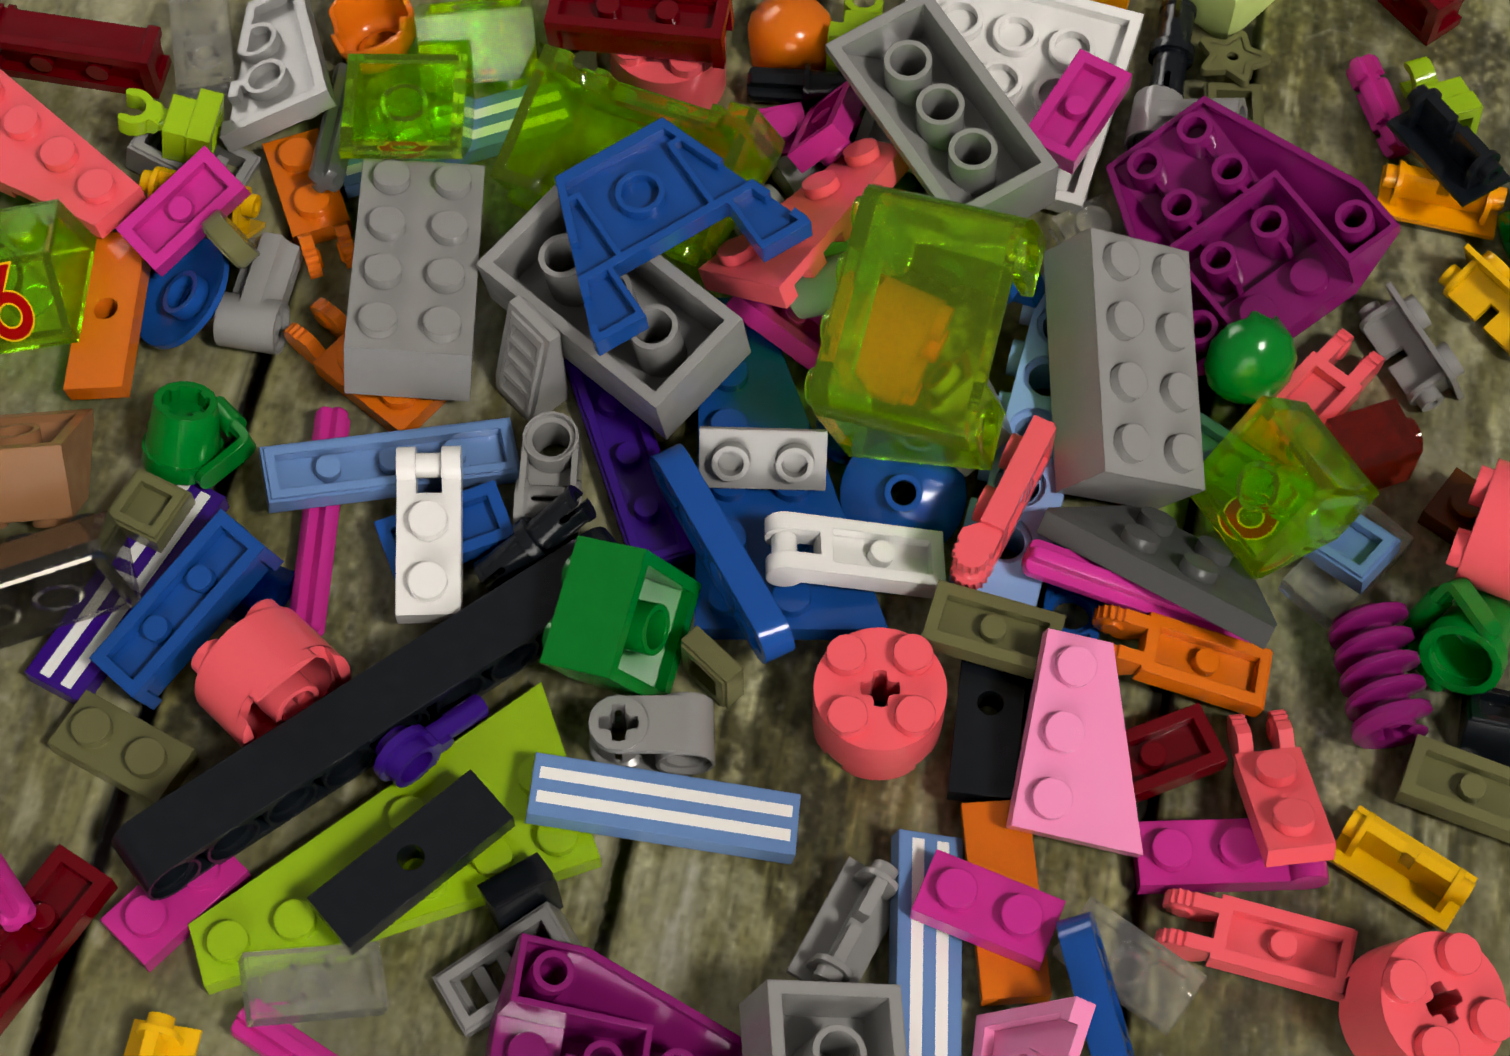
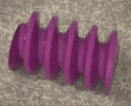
(1375, 675)

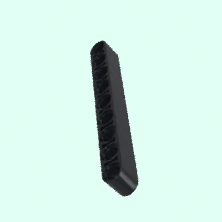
(339, 733)

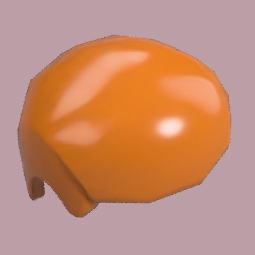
(372, 26)
(788, 34)

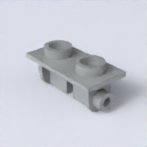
(1426, 368)
(763, 458)
(847, 924)

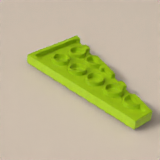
(274, 906)

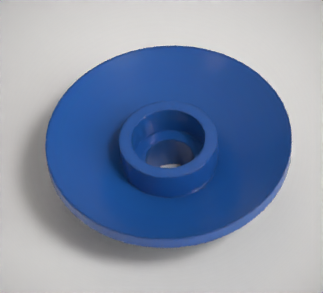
(184, 297)
(938, 499)

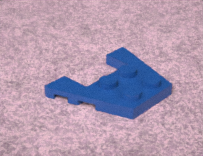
(646, 200)

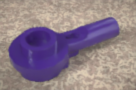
(411, 751)

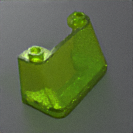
(579, 113)

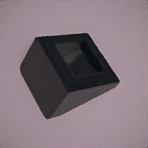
(1486, 725)
(519, 891)

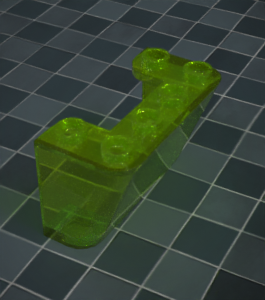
(920, 328)

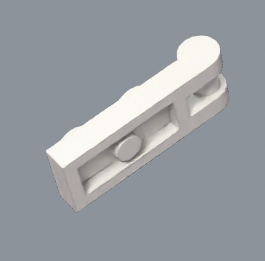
(429, 536)
(853, 554)

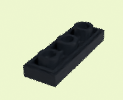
(983, 744)
(443, 833)

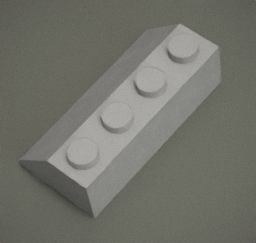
(945, 111)

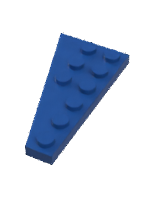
(764, 396)

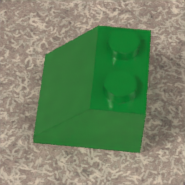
(620, 618)

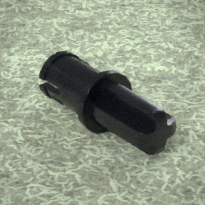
(791, 85)

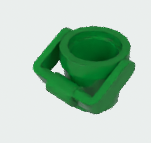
(185, 436)
(1464, 637)

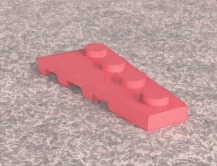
(51, 161)
(828, 204)

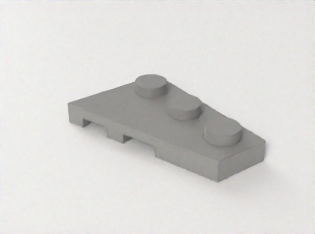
(280, 73)

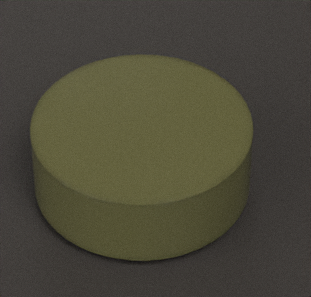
(229, 239)

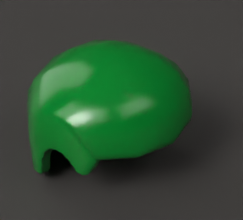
(1250, 359)

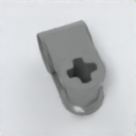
(543, 476)
(661, 732)

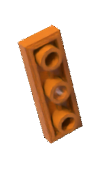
(111, 325)
(1013, 856)

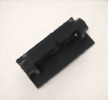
(1448, 148)

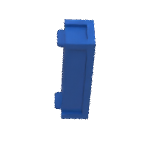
(184, 608)

